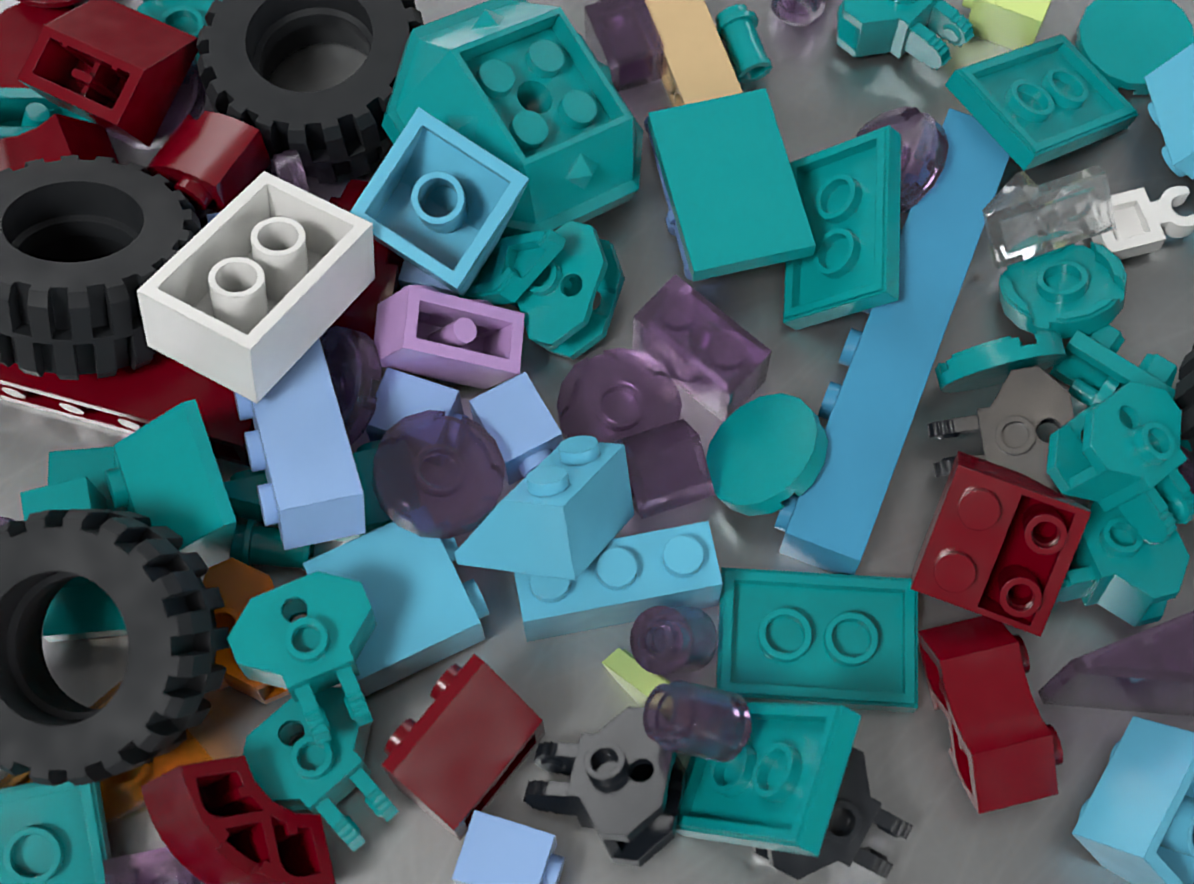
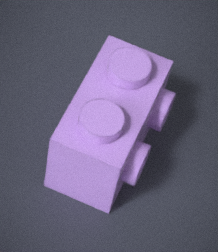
(448, 337)

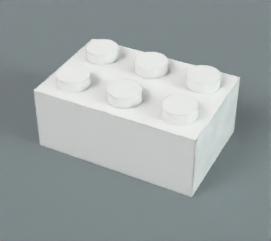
(258, 285)

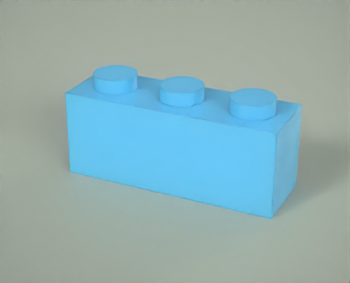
(624, 580)

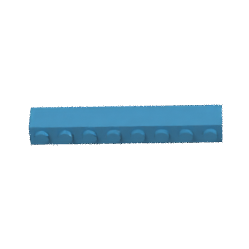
(893, 358)

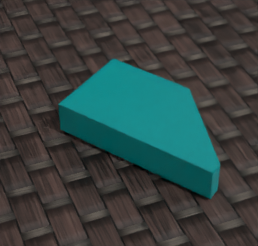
(515, 266)

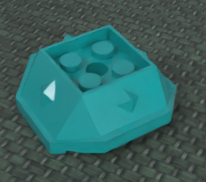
(514, 56)

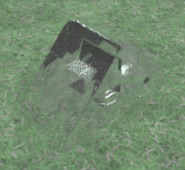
(1045, 217)

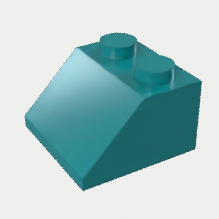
(176, 482)

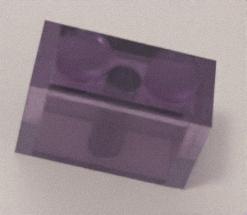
(701, 347)

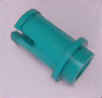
(738, 32)
(264, 546)

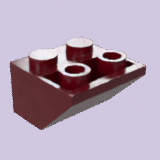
(111, 67)
(999, 544)
(462, 745)

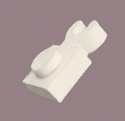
(1143, 223)

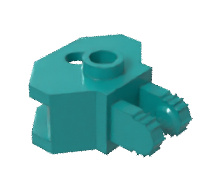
(902, 27)
(562, 296)
(1127, 459)
(1123, 570)
(311, 650)
(314, 774)

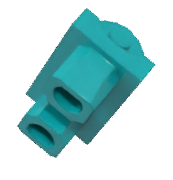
(1097, 371)

